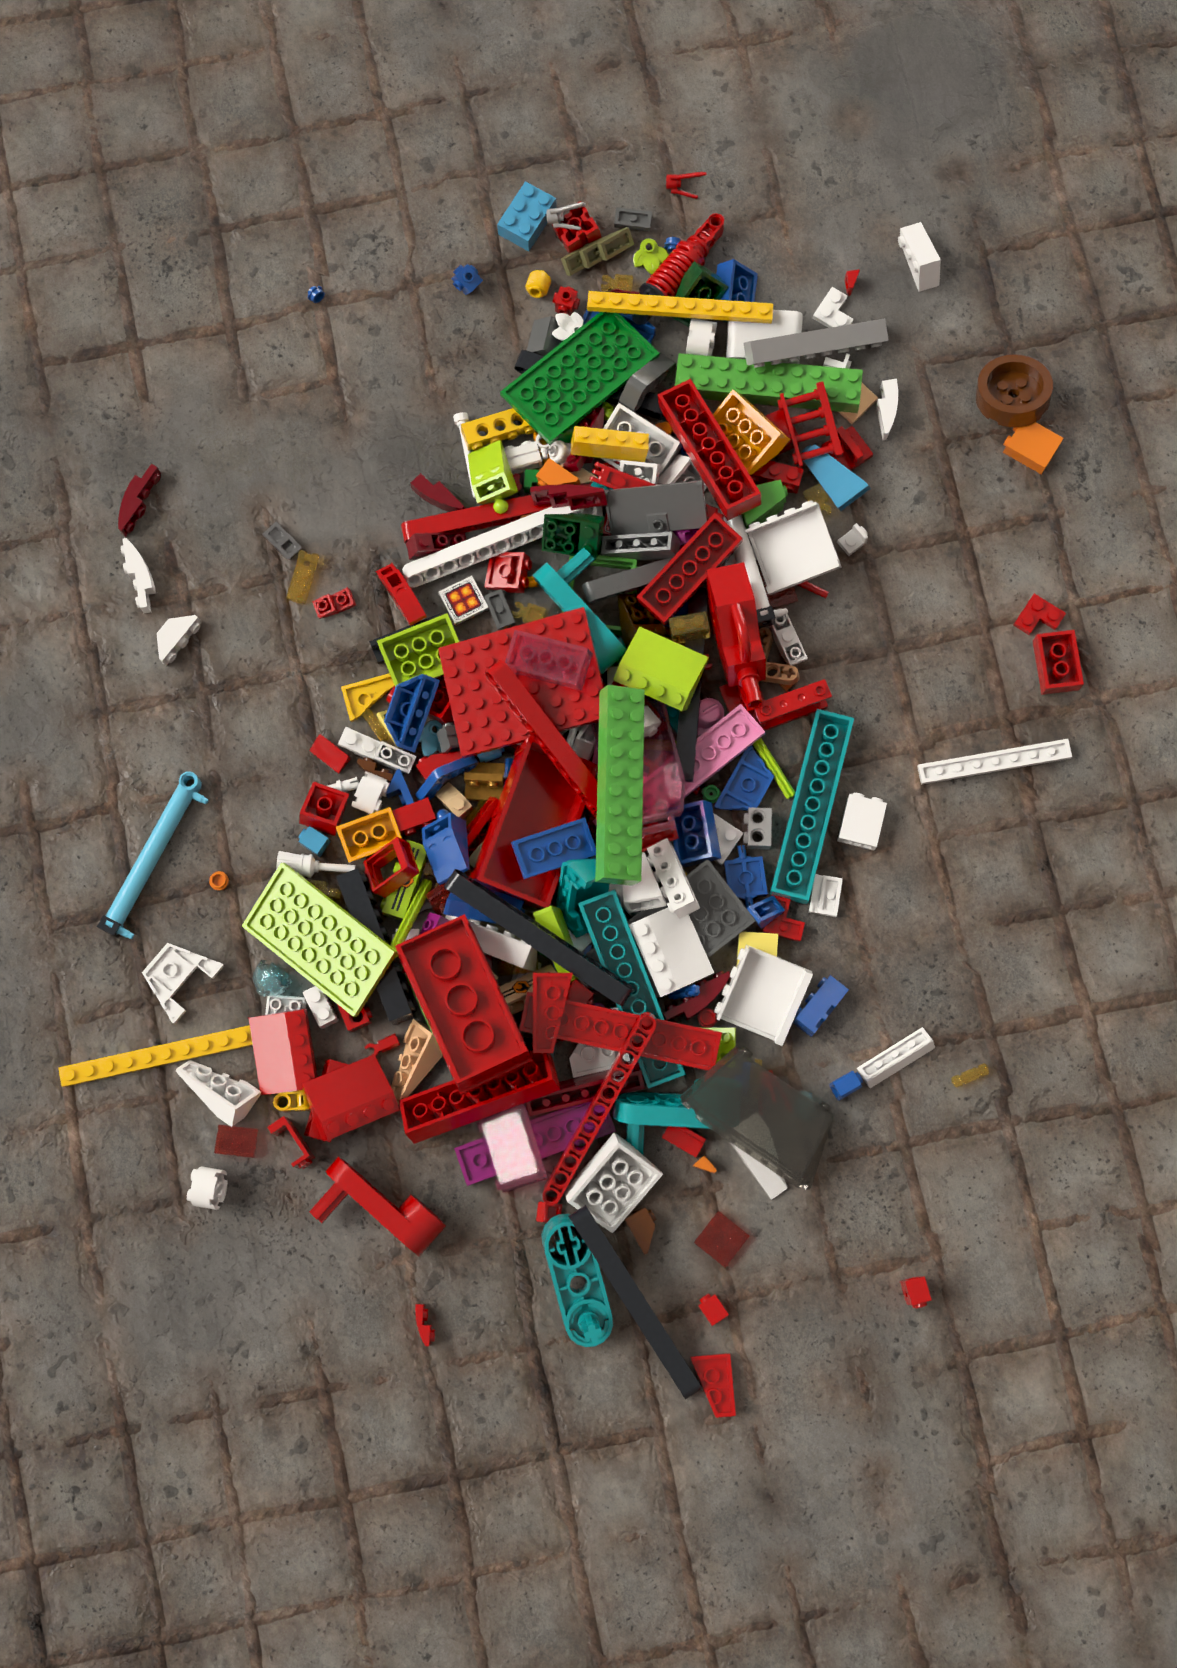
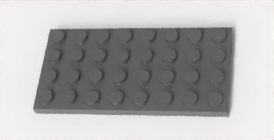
(717, 920)

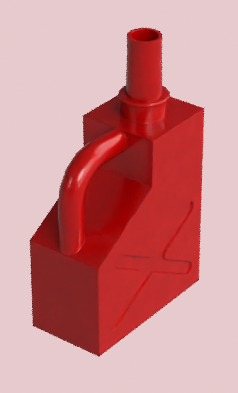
(736, 629)

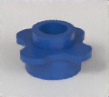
(671, 243)

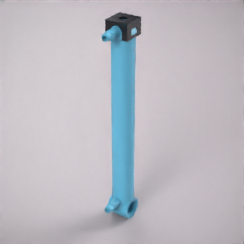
(149, 856)

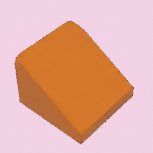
(705, 1164)

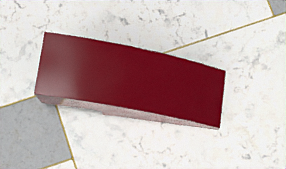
(436, 495)

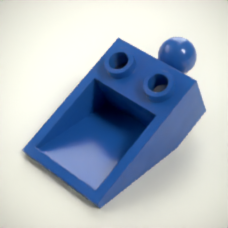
(446, 845)

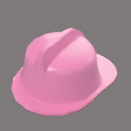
(709, 714)

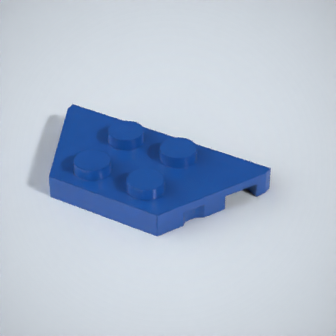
(746, 784)

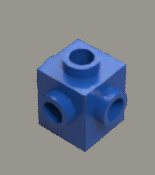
(466, 278)

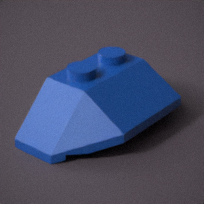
(410, 710)

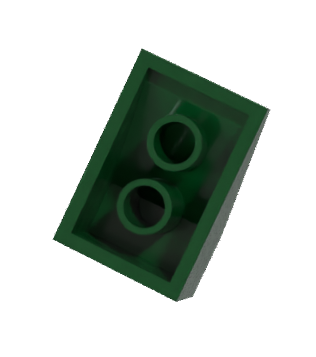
(701, 284)

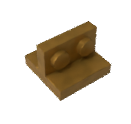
(484, 781)

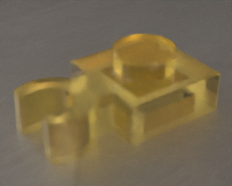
(621, 282)
(818, 495)
(530, 613)

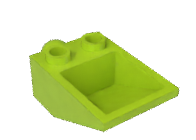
(490, 473)

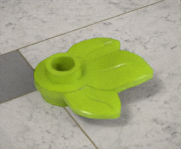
(649, 258)

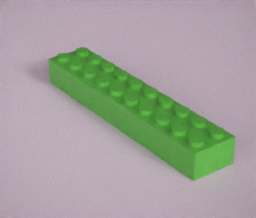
(763, 385)
(620, 785)

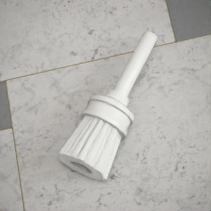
(307, 865)

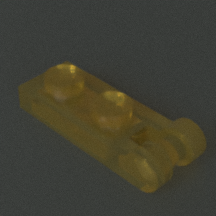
(302, 577)

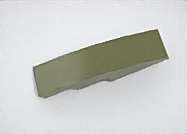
(597, 251)

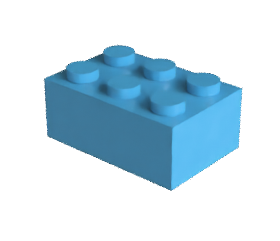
(526, 216)

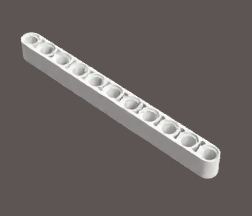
(482, 547)

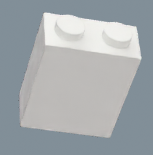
(862, 821)

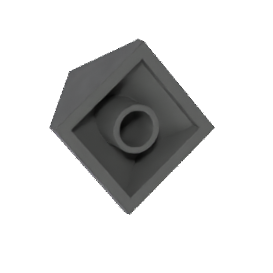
(541, 336)

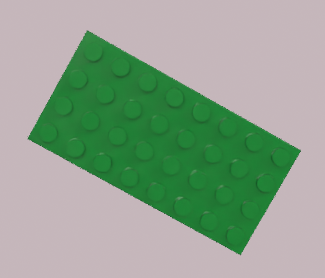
(578, 375)

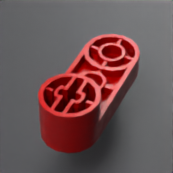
(410, 1223)

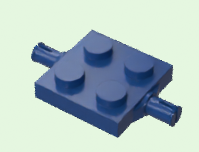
(746, 876)

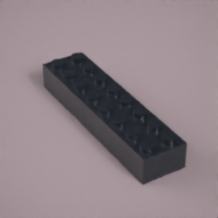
(361, 906)

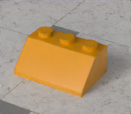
(368, 834)

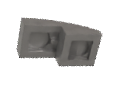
(282, 540)

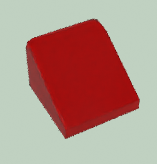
(850, 280)
(546, 1212)

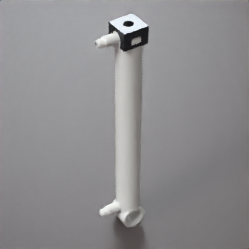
(744, 553)

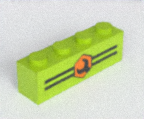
(399, 901)

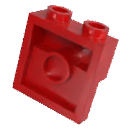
(508, 572)

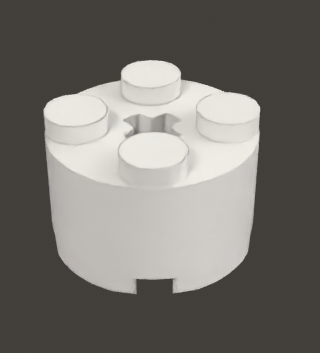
(701, 337)
(370, 793)
(207, 1187)

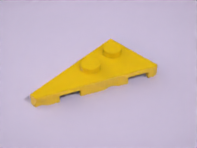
(365, 693)

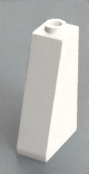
(644, 894)

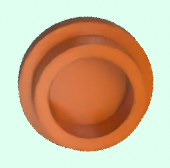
(219, 881)

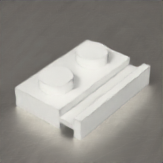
(825, 895)

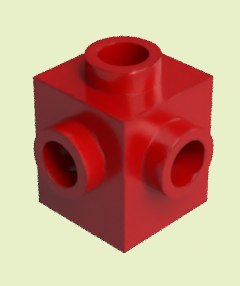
(566, 300)

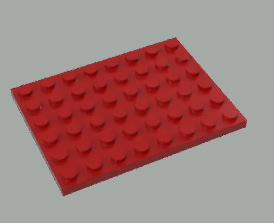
(480, 713)

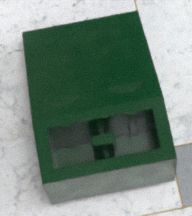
(572, 532)

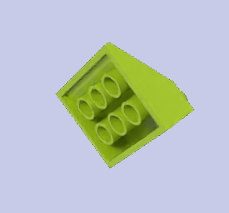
(416, 649)
(661, 668)

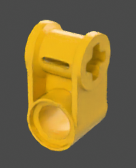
(294, 1101)

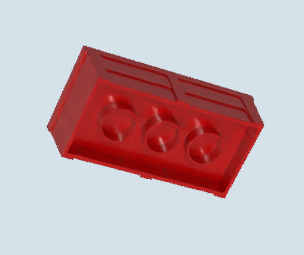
(530, 802)
(463, 1004)

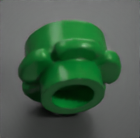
(711, 789)

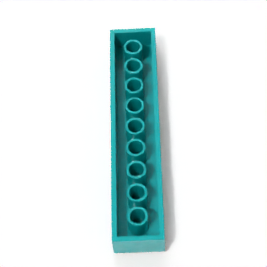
(811, 806)
(621, 956)

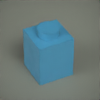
(313, 841)

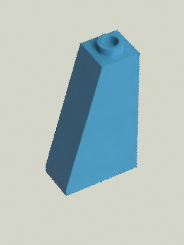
(836, 479)

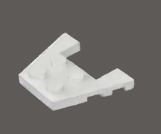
(171, 970)

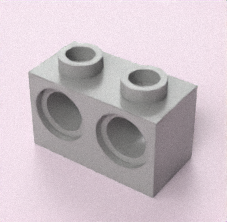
(762, 828)

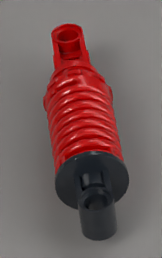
(669, 274)

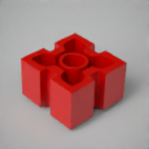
(576, 239)

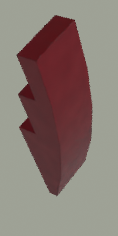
(569, 495)

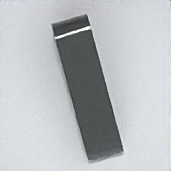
(645, 380)

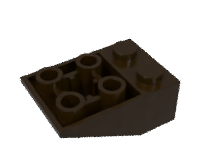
(635, 615)

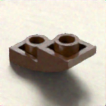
(371, 766)

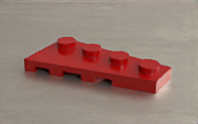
(548, 1006)

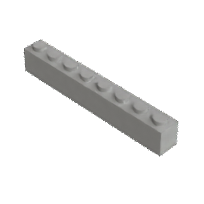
(816, 341)

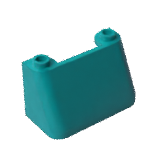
(575, 886)

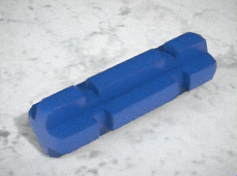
(686, 991)

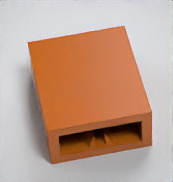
(1032, 446)

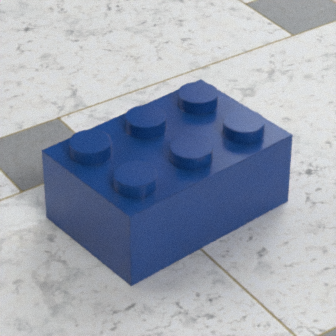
(696, 834)

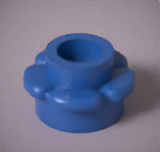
(315, 294)

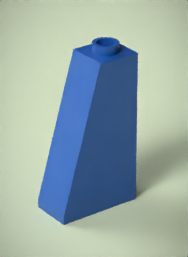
(457, 907)

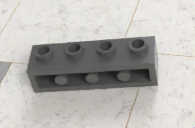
(641, 546)

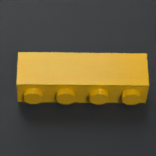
(609, 444)

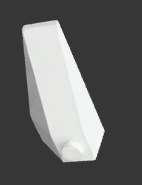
(223, 1096)
(769, 1180)

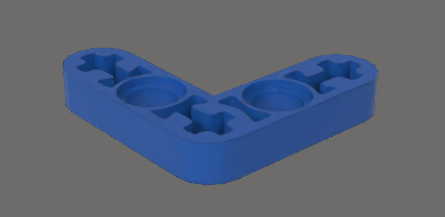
(443, 773)

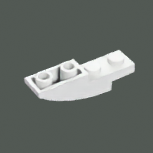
(139, 573)
(379, 751)

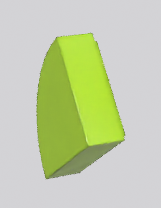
(608, 410)

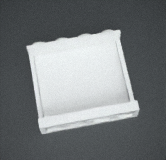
(793, 547)
(763, 994)

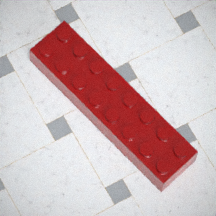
(709, 449)
(444, 1108)

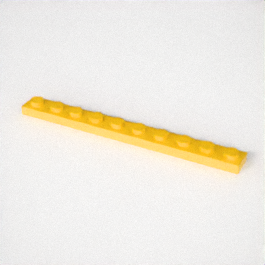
(680, 307)
(155, 1056)

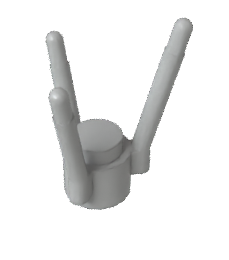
(556, 215)

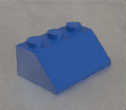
(740, 281)

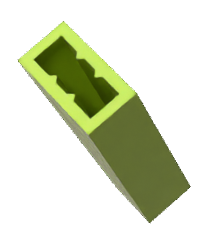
(553, 920)

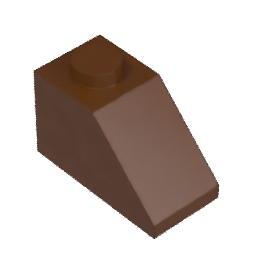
(642, 1228)

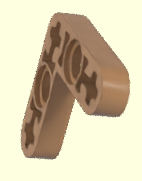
(787, 669)

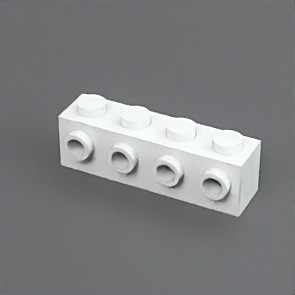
(673, 878)

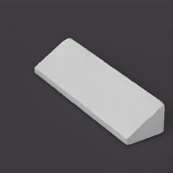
(896, 1057)

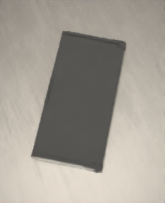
(656, 508)

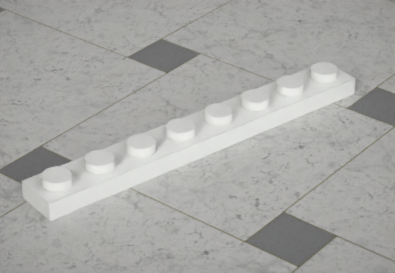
(994, 761)

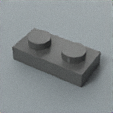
(633, 219)
(499, 610)

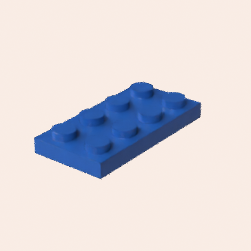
(553, 847)

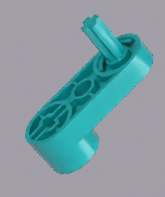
(555, 584)
(652, 1109)
(581, 1307)

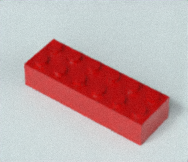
(688, 568)

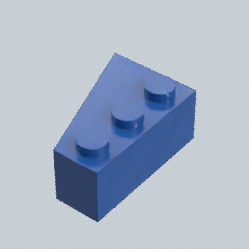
(819, 1005)

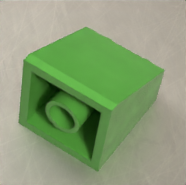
(772, 502)

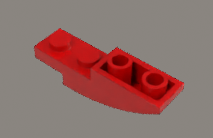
(401, 594)

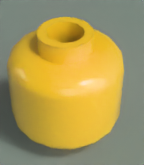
(538, 284)

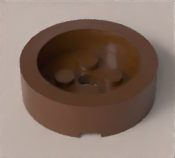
(1022, 377)

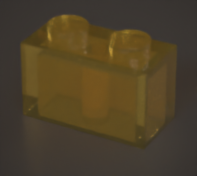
(689, 627)

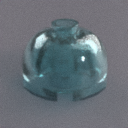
(270, 979)

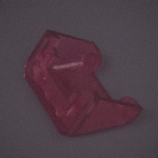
(513, 1148)

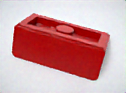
(329, 754)

